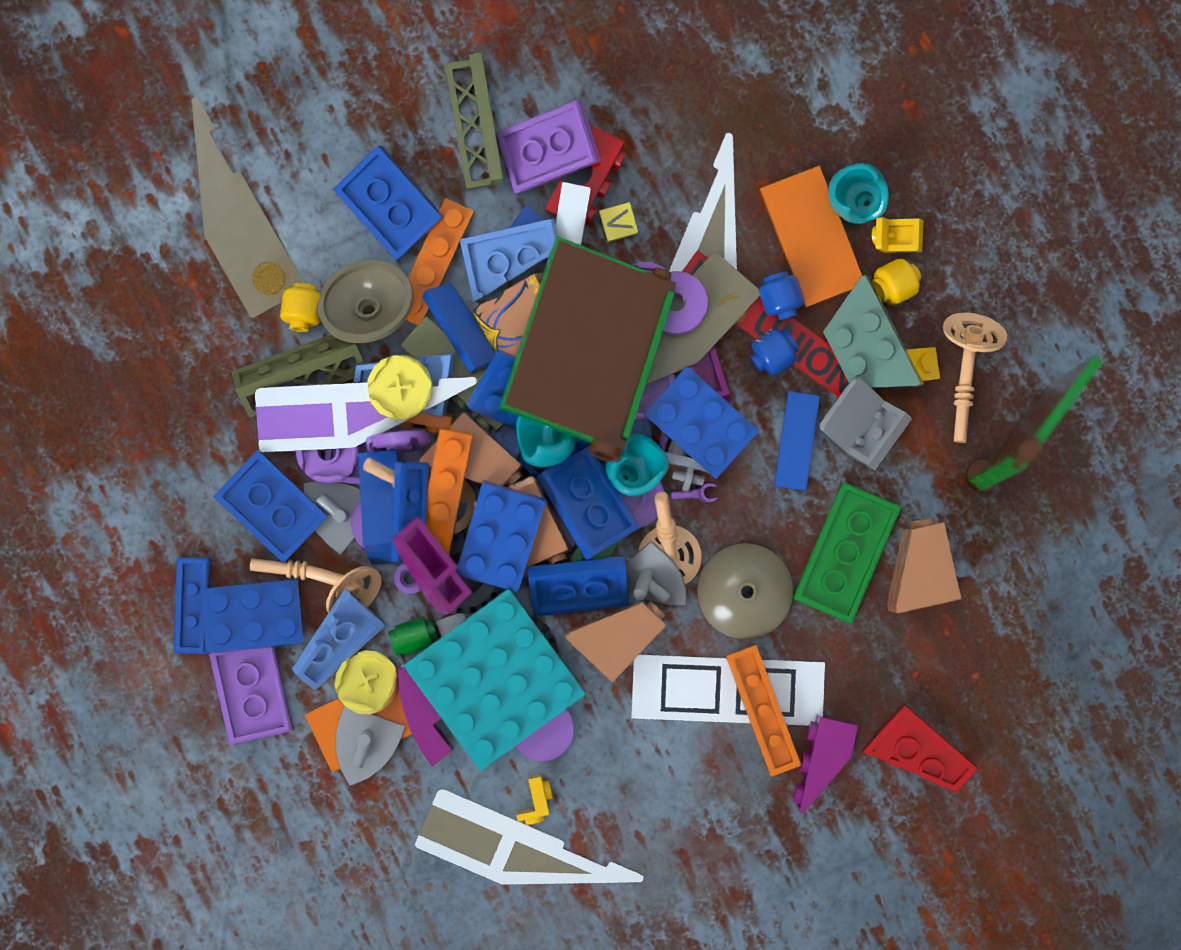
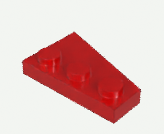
(918, 748)

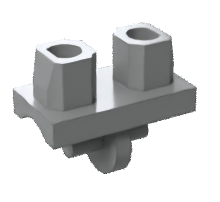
(678, 457)

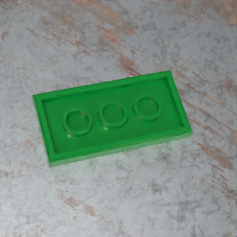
(846, 552)

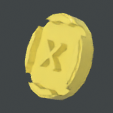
(400, 387)
(367, 682)

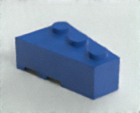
(377, 507)

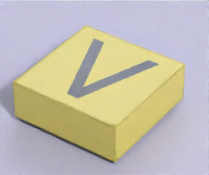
(618, 222)

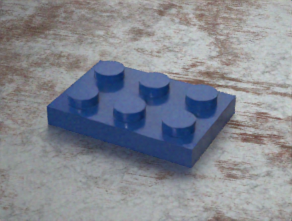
(388, 202)
(491, 387)
(701, 422)
(587, 502)
(270, 506)
(500, 536)
(578, 586)
(252, 616)

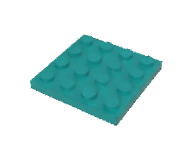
(494, 679)

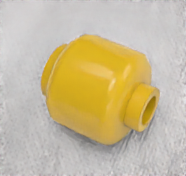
(896, 281)
(300, 307)

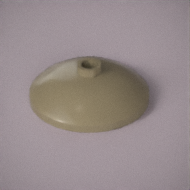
(364, 289)
(721, 588)

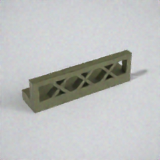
(486, 120)
(297, 366)

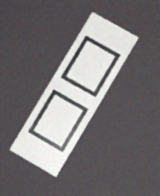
(707, 691)

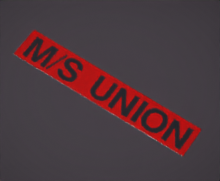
(814, 354)

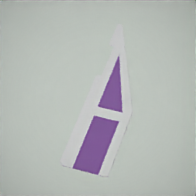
(329, 414)

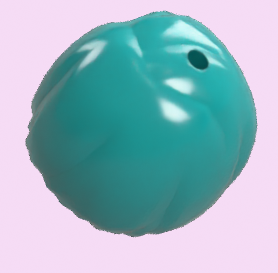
(859, 183)
(542, 444)
(640, 466)

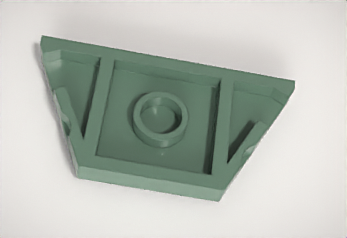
(868, 341)

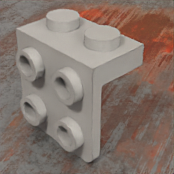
(864, 423)

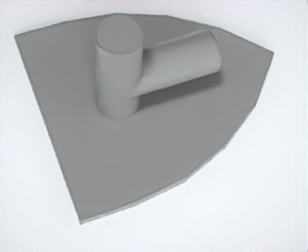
(338, 503)
(655, 577)
(365, 744)

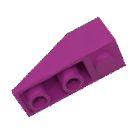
(828, 753)

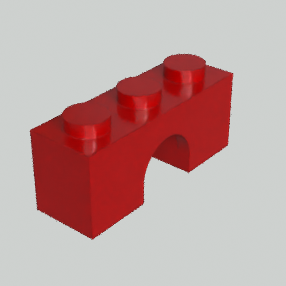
(611, 157)

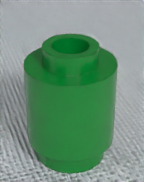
(412, 636)

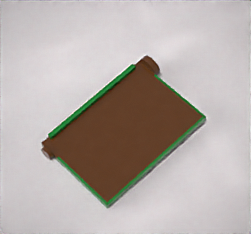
(589, 346)
(1033, 429)

